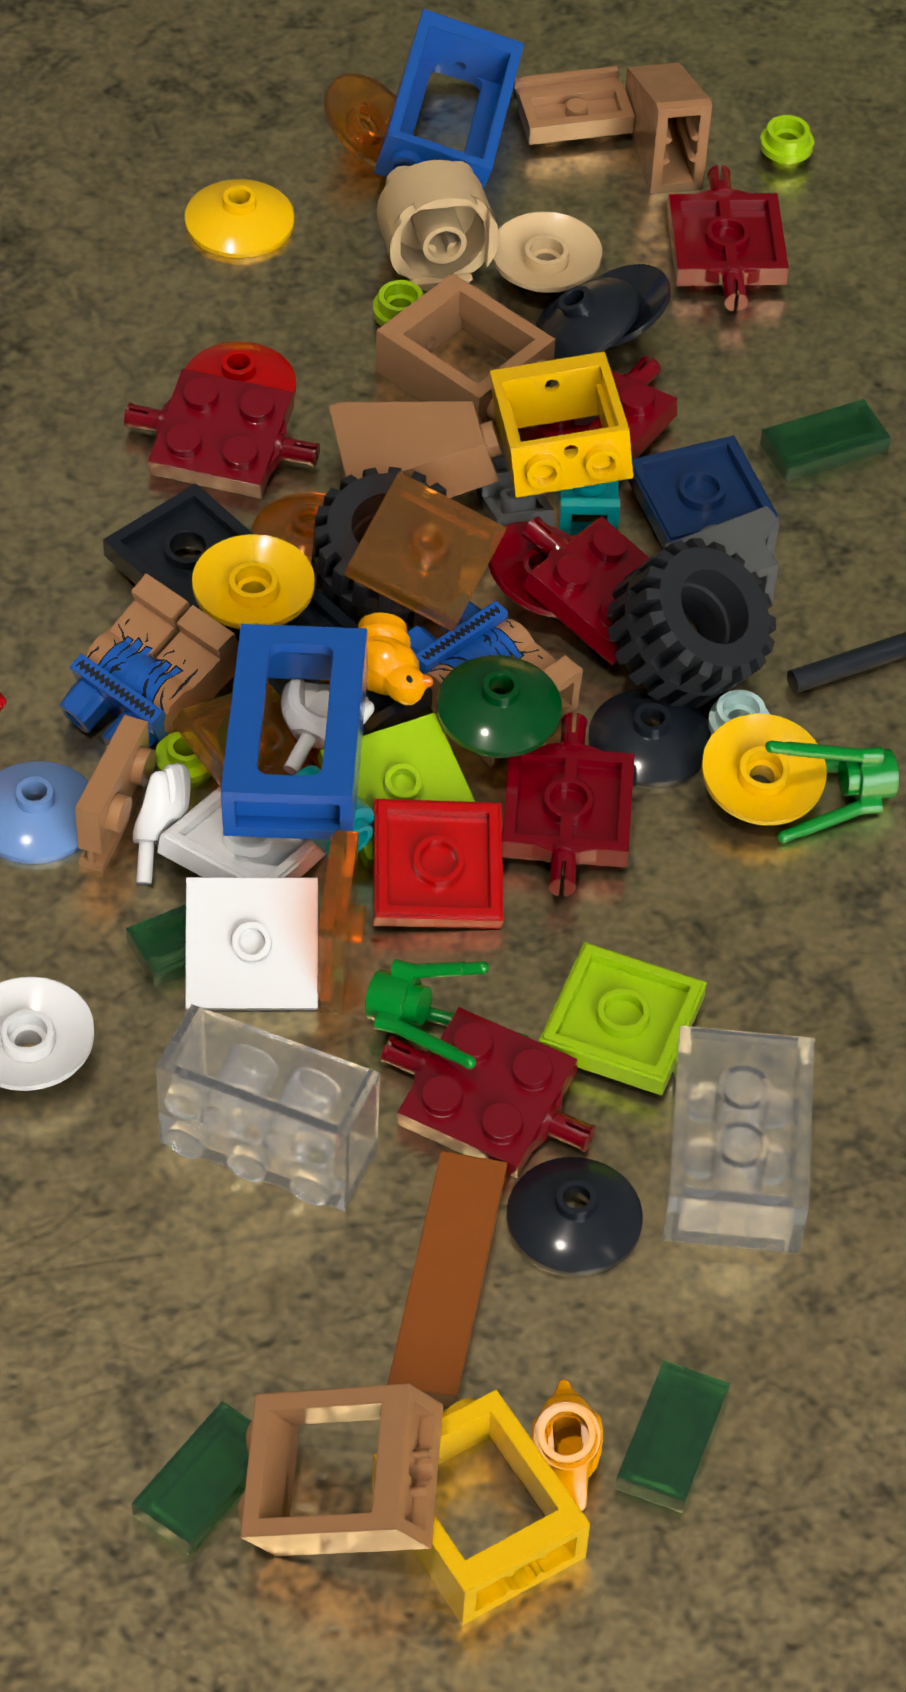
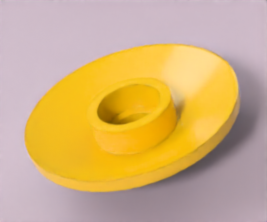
(239, 218)
(253, 581)
(739, 752)

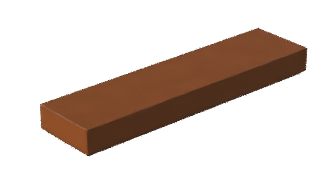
(448, 1276)

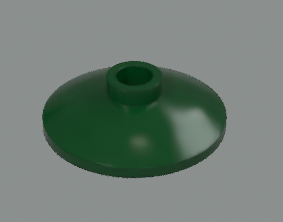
(499, 706)

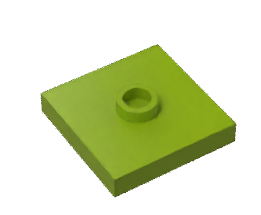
(408, 764)
(623, 1017)

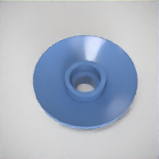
(41, 828)

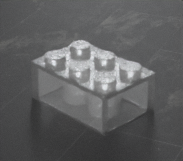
(267, 1107)
(739, 1139)

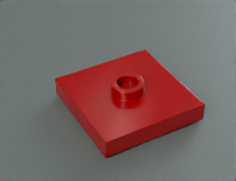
(437, 864)

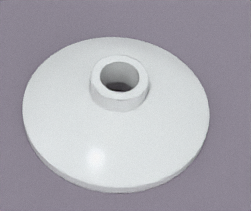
(52, 1018)

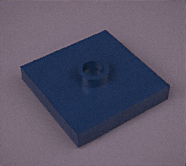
(696, 487)

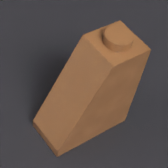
(669, 126)
(424, 437)

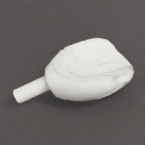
(305, 712)
(163, 805)

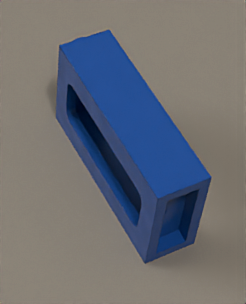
(464, 54)
(295, 804)

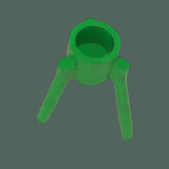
(862, 773)
(400, 1000)

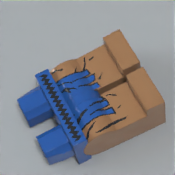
(491, 633)
(151, 664)

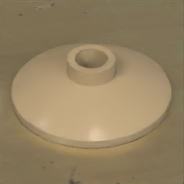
(547, 251)

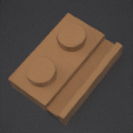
(573, 105)
(114, 792)

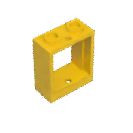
(582, 391)
(524, 1557)

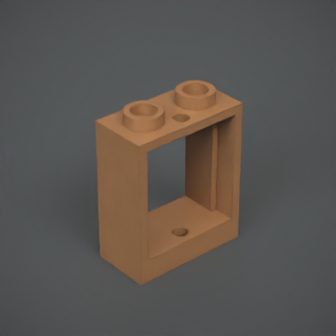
(454, 305)
(403, 1473)

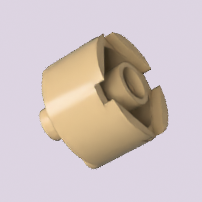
(436, 222)

